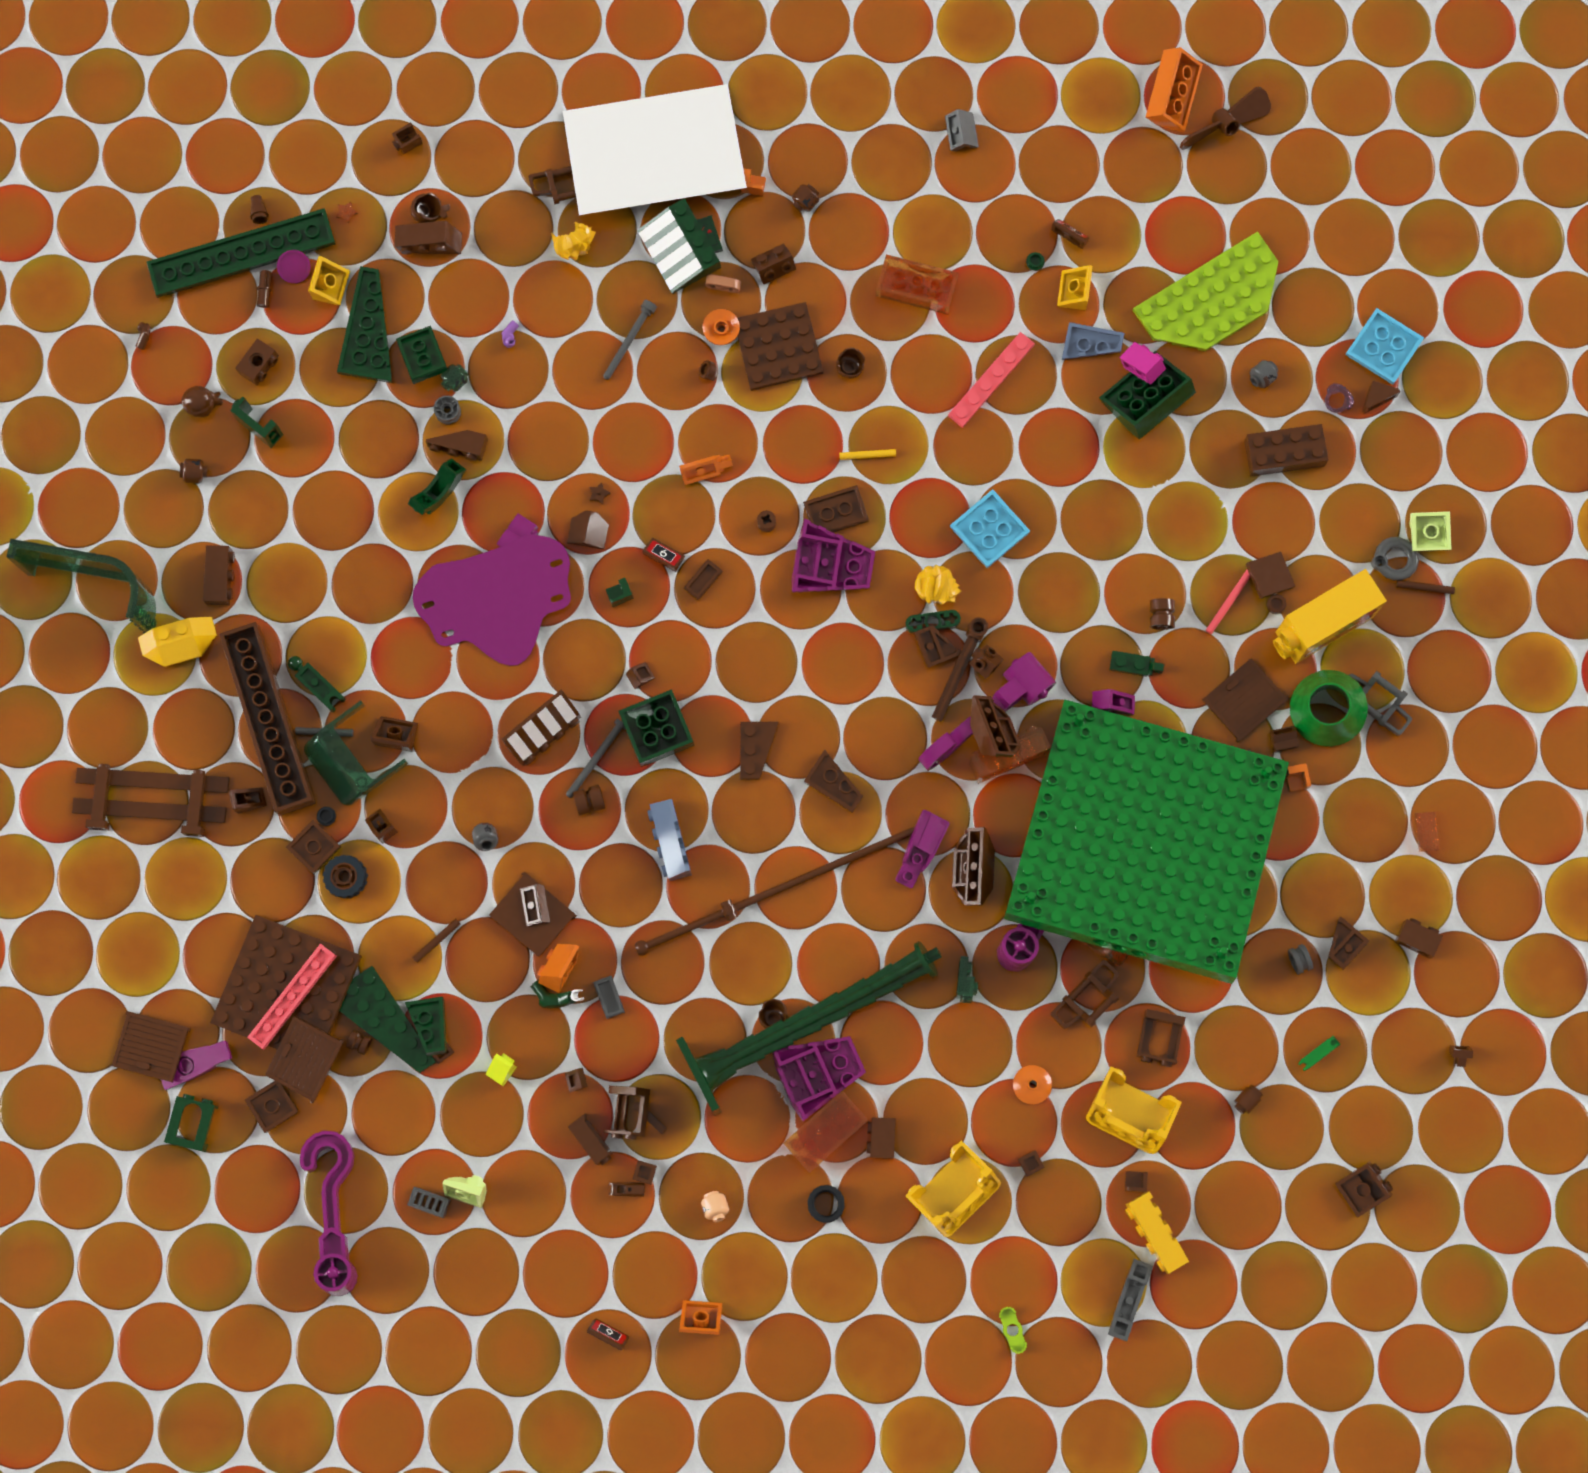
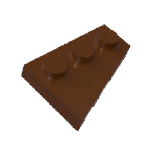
(832, 782)

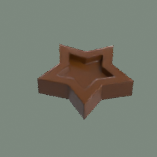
(598, 493)

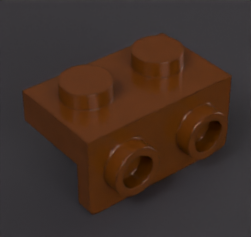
(773, 263)

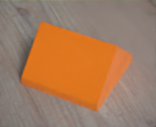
(701, 1317)

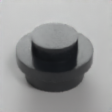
(326, 816)

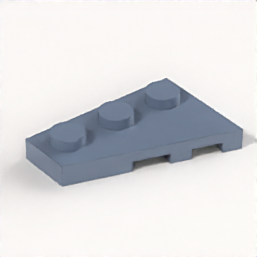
(1090, 341)

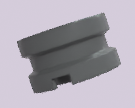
(447, 402)
(1300, 959)

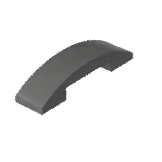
(1129, 1300)

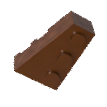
(428, 238)

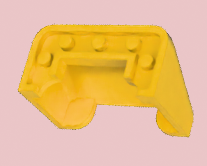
(1132, 1113)
(955, 1190)

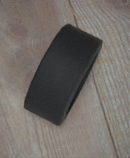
(811, 1206)

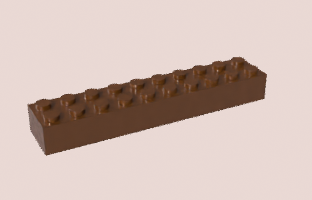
(267, 719)

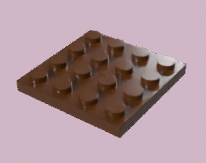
(778, 346)

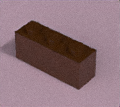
(218, 575)

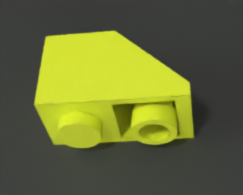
(501, 1068)

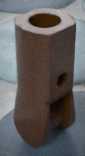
(630, 1189)

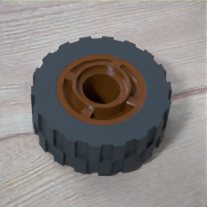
(356, 880)

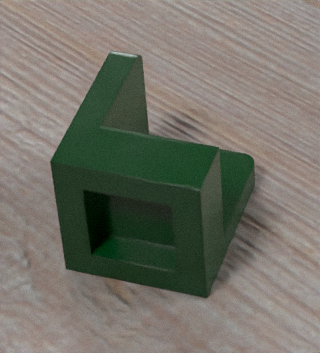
(619, 593)

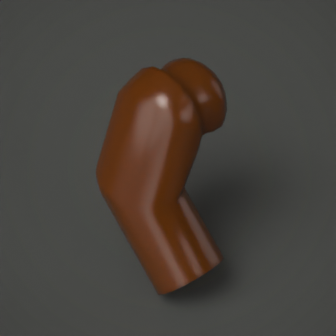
(144, 335)

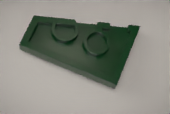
(430, 1024)

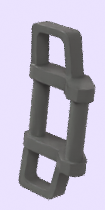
(1395, 706)

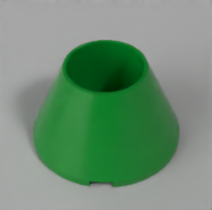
(1325, 733)

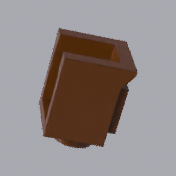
(402, 134)

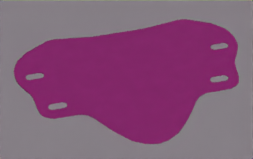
(496, 597)

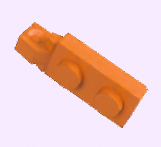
(704, 468)

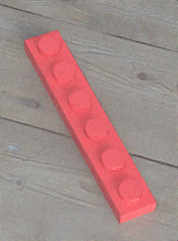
(991, 379)
(292, 996)

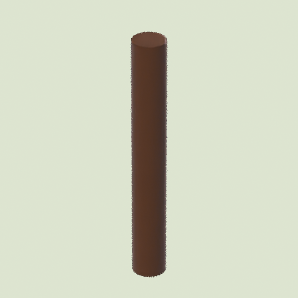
(1425, 587)
(436, 940)

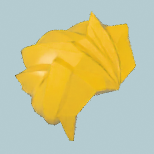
(575, 243)
(936, 585)

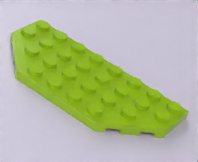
(1213, 298)

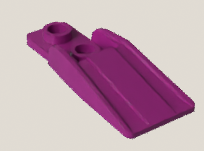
(921, 847)
(199, 1062)

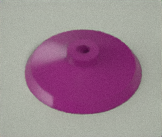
(293, 266)

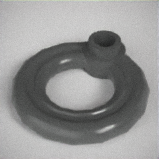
(1385, 569)

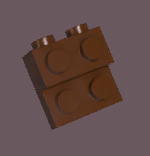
(1364, 1188)

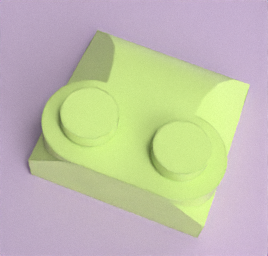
(1430, 531)
(467, 1190)

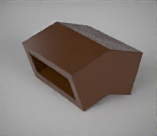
(1284, 739)

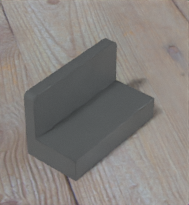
(961, 130)

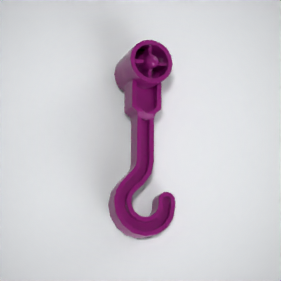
(1026, 681)
(1019, 947)
(333, 1270)

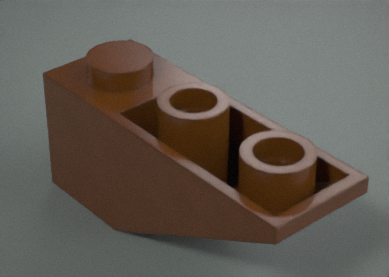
(462, 443)

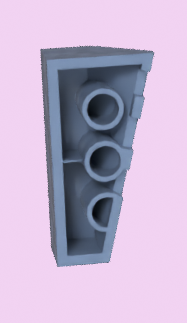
(670, 840)

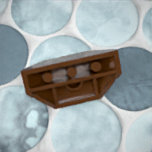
(993, 728)
(973, 866)

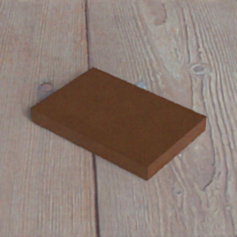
(837, 510)

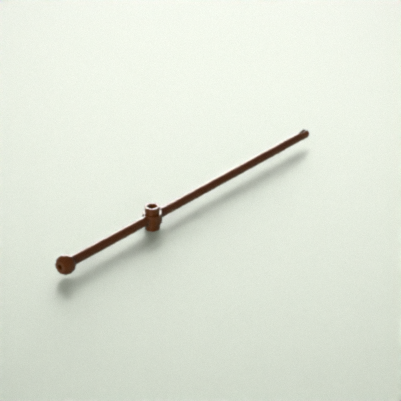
(729, 909)

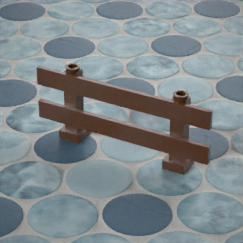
(194, 813)

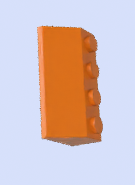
(1174, 89)

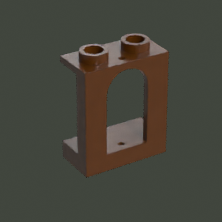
(1143, 1047)
(623, 1094)

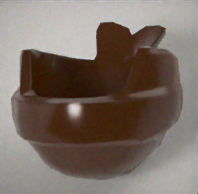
(428, 208)
(200, 401)

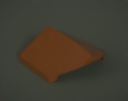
(588, 530)

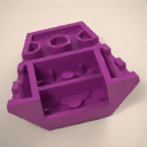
(830, 561)
(817, 1072)

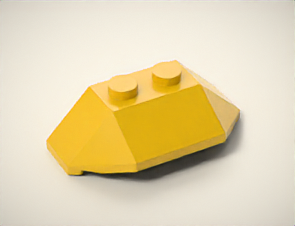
(178, 641)

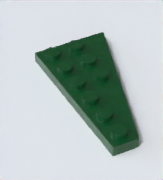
(365, 341)

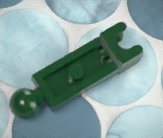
(315, 682)

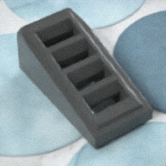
(444, 1206)

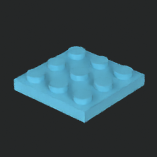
(1384, 346)
(990, 528)

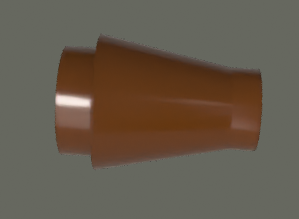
(258, 210)

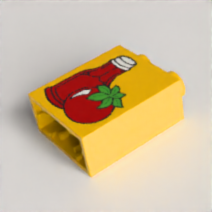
(1329, 617)

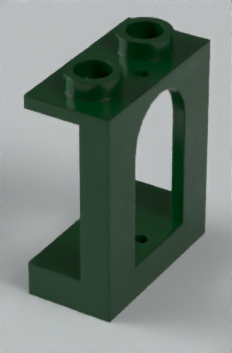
(207, 1114)

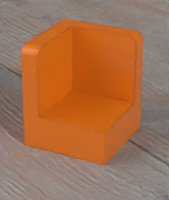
(754, 184)
(1298, 777)

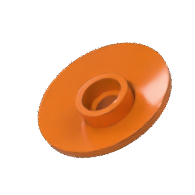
(717, 319)
(1025, 1092)

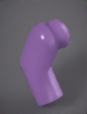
(507, 334)

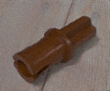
(264, 289)

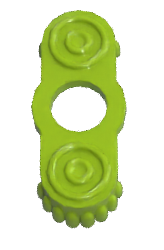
(1016, 1342)

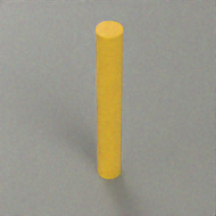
(867, 454)

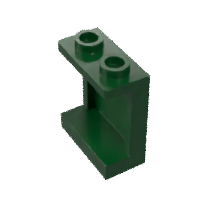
(269, 434)

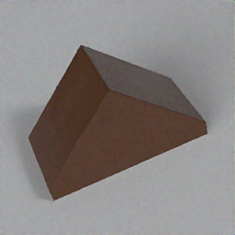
(1378, 395)
(247, 799)
(381, 826)

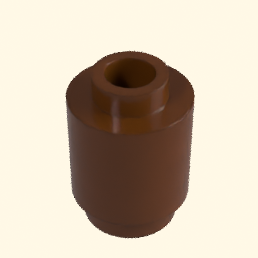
(1248, 1099)

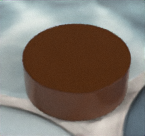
(1276, 604)

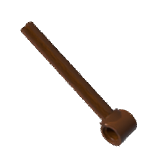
(972, 639)

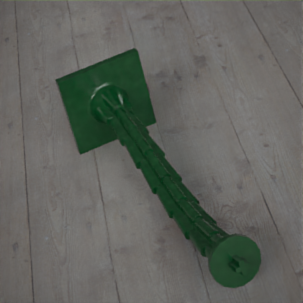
(718, 1066)

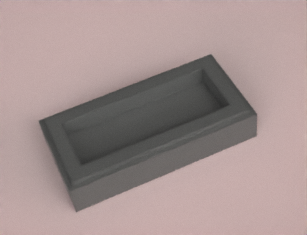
(609, 997)

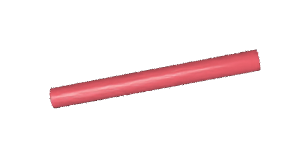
(1229, 601)

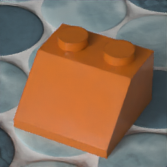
(558, 967)

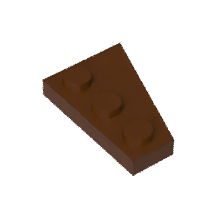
(754, 747)

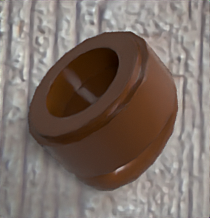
(708, 370)

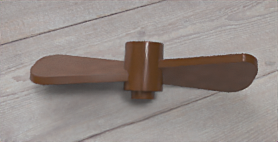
(1250, 107)

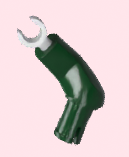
(554, 1000)

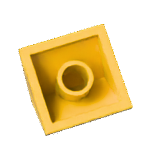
(328, 281)
(1075, 288)

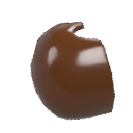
(850, 363)
(772, 1012)

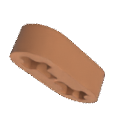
(723, 283)

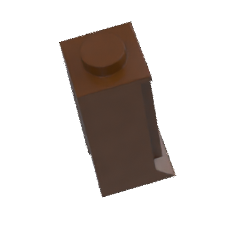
(590, 1140)

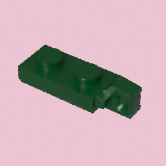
(1134, 664)

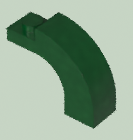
(439, 489)

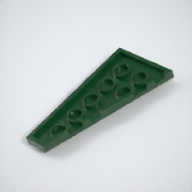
(378, 1013)

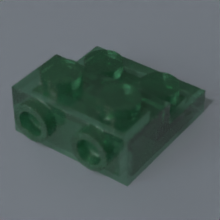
(965, 984)

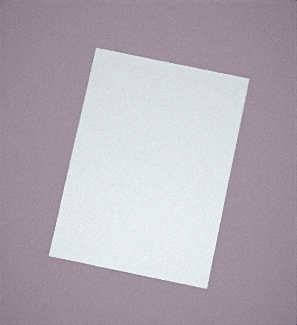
(654, 149)

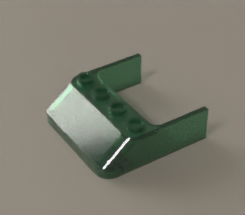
(339, 765)

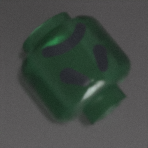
(454, 378)

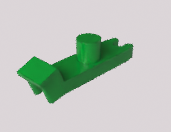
(1319, 1052)

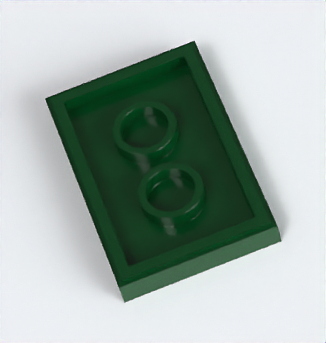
(421, 354)

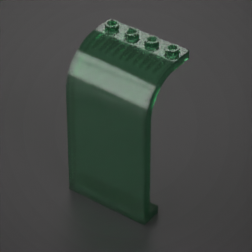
(30, 555)

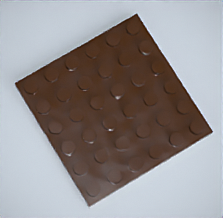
(266, 967)

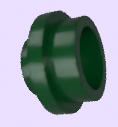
(1035, 261)

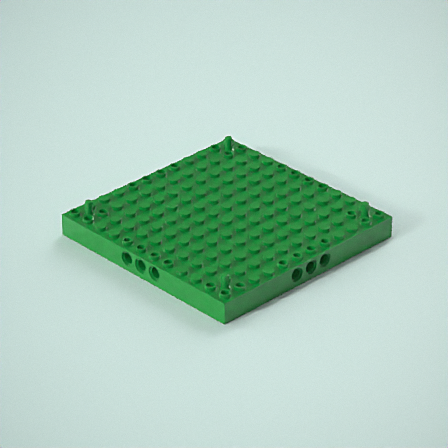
(1147, 841)

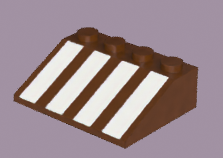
(542, 728)

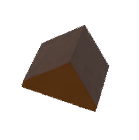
(395, 734)

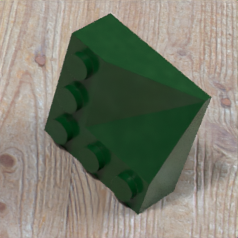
(656, 728)

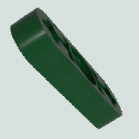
(947, 624)

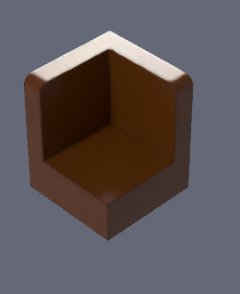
(1136, 1181)

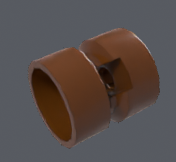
(1162, 614)
(589, 800)

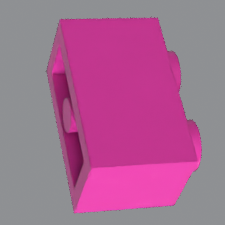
(1143, 362)

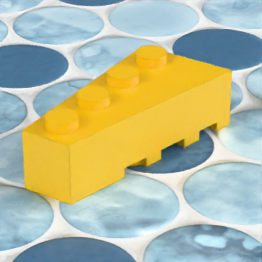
(1156, 1232)

